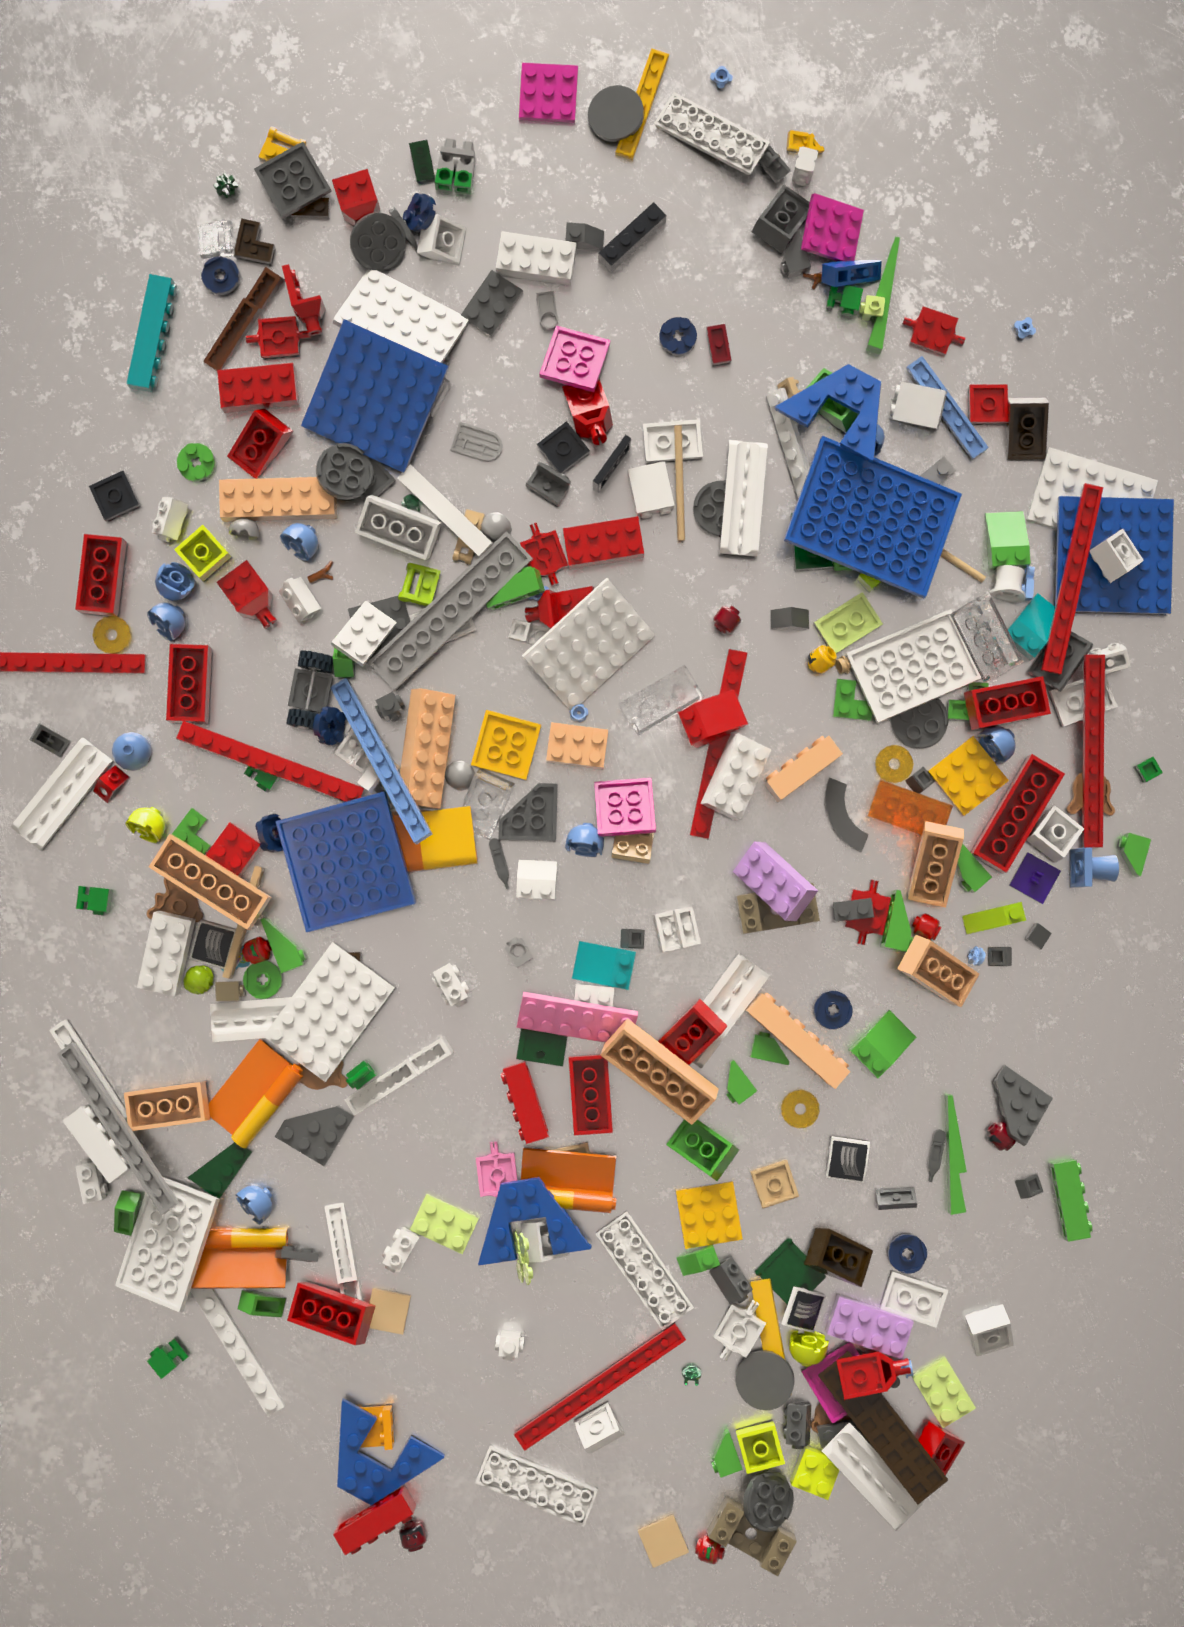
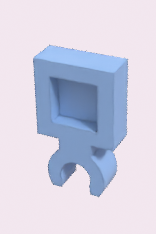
(1028, 584)

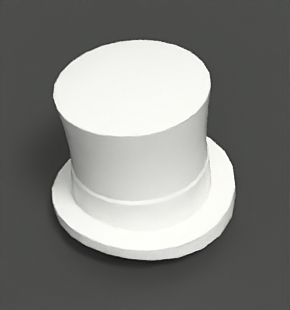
(1009, 584)

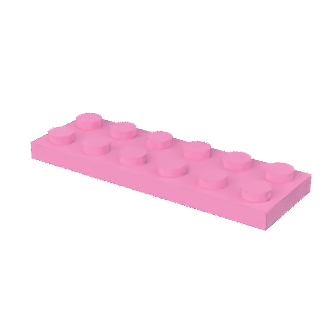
(571, 1017)

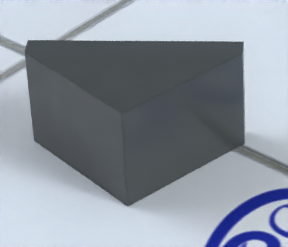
(790, 618)
(49, 740)

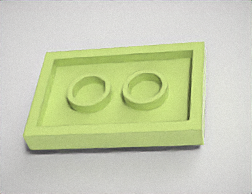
(848, 623)
(444, 1224)
(943, 1392)

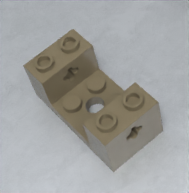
(756, 914)
(767, 1547)

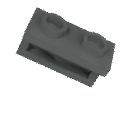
(549, 483)

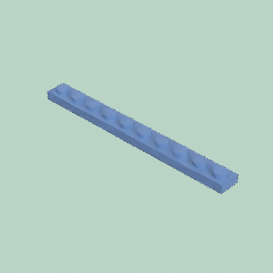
(381, 761)

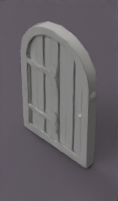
(476, 442)

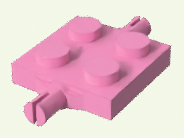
(494, 1170)

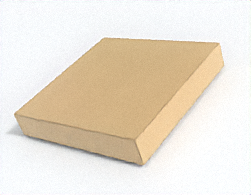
(774, 1183)
(390, 1310)
(663, 1541)

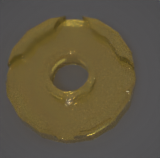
(101, 631)
(905, 764)
(788, 1109)

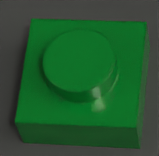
(1149, 769)

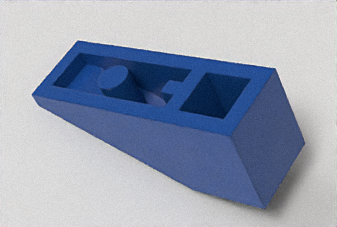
(850, 272)

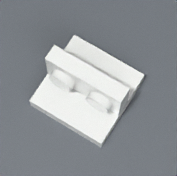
(598, 1428)

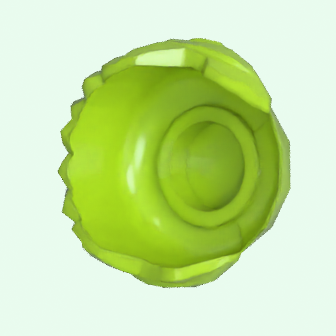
(198, 979)

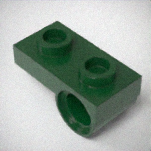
(421, 160)

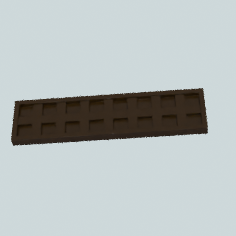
(889, 1437)

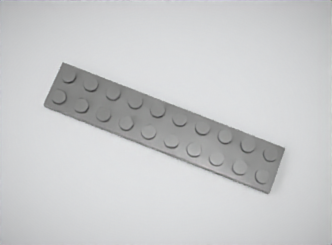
(450, 611)

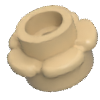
(843, 665)

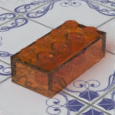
(905, 808)

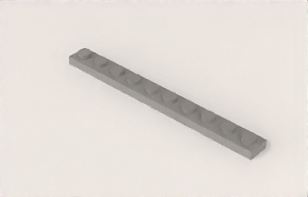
(118, 1128)

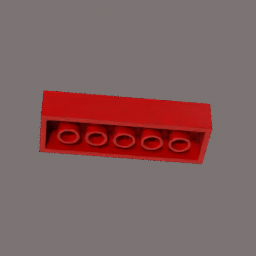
(1017, 813)

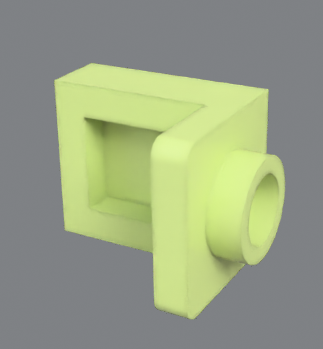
(872, 307)

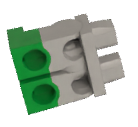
(458, 160)

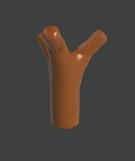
(817, 278)
(321, 574)

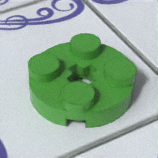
(185, 465)
(254, 987)

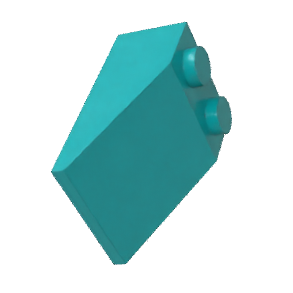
(1032, 626)
(603, 965)

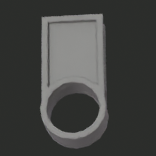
(547, 306)

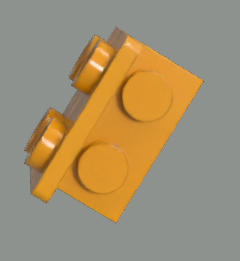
(382, 1431)

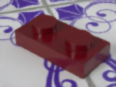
(718, 344)

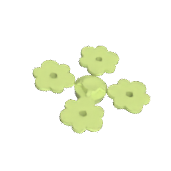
(521, 1246)

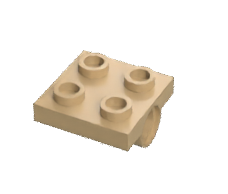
(633, 847)

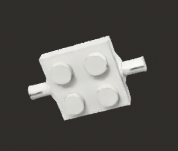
(739, 1330)

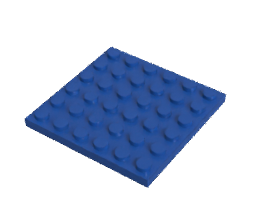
(374, 395)
(1150, 529)
(345, 861)

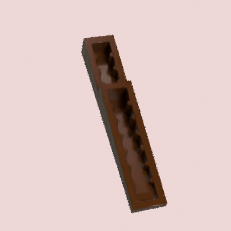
(243, 318)

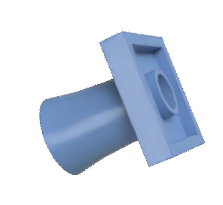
(1085, 868)

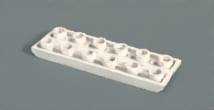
(711, 134)
(743, 498)
(61, 793)
(732, 996)
(244, 1018)
(644, 1270)
(871, 1476)
(537, 1485)

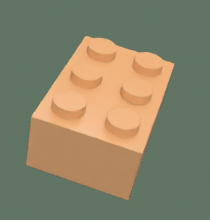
(577, 745)

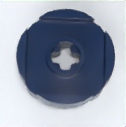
(420, 204)
(230, 280)
(671, 344)
(336, 719)
(264, 831)
(838, 1019)
(900, 1262)

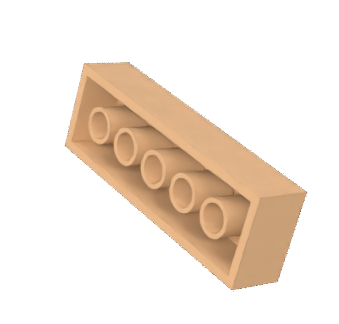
(275, 499)
(427, 745)
(210, 882)
(799, 1042)
(659, 1071)

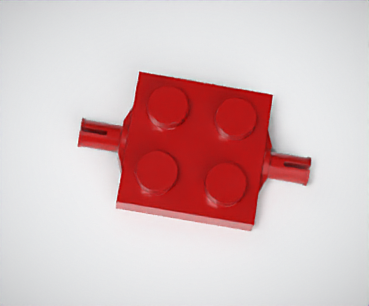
(934, 330)
(278, 337)
(546, 553)
(880, 909)

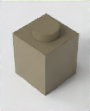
(229, 991)

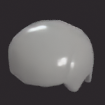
(495, 525)
(244, 526)
(459, 775)

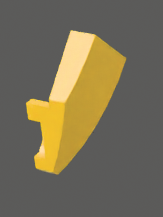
(798, 139)

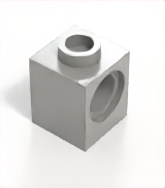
(518, 961)

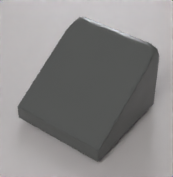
(920, 780)
(1038, 935)
(632, 938)
(1000, 956)
(1029, 1186)

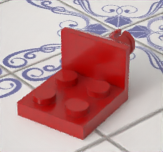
(356, 195)
(306, 310)
(589, 412)
(248, 593)
(555, 605)
(869, 1374)

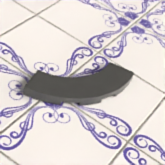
(839, 817)

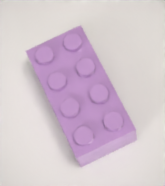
(775, 881)
(869, 1326)

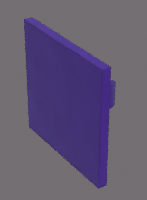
(1035, 878)

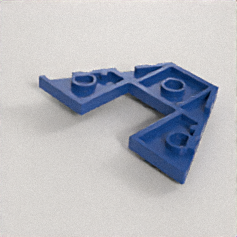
(851, 389)
(526, 1201)
(363, 1475)

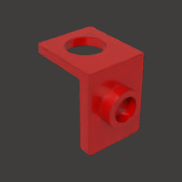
(110, 782)

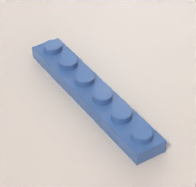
(952, 414)

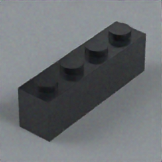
(632, 237)

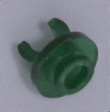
(411, 500)
(691, 1373)

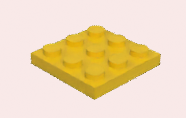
(506, 745)
(968, 776)
(709, 1215)

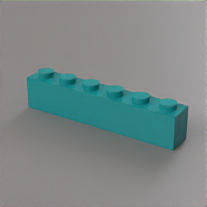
(151, 332)

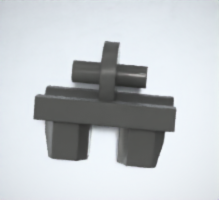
(774, 165)

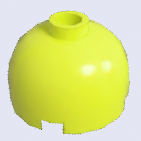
(147, 823)
(808, 1347)

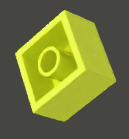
(202, 553)
(760, 1447)
(814, 1473)

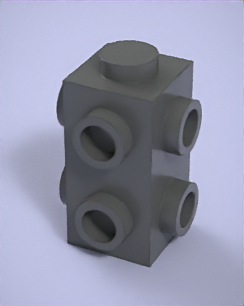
(390, 707)
(731, 1281)
(798, 1425)

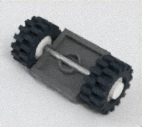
(309, 688)

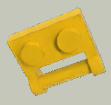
(271, 149)

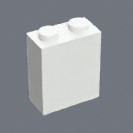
(918, 405)
(651, 489)

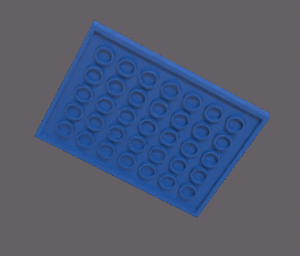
(873, 517)

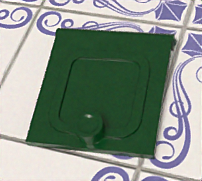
(550, 1047)
(787, 1270)

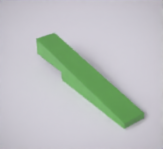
(884, 290)
(955, 1159)

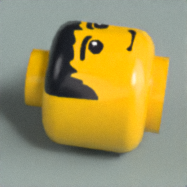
(822, 659)

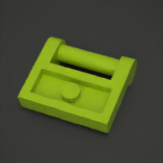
(425, 587)

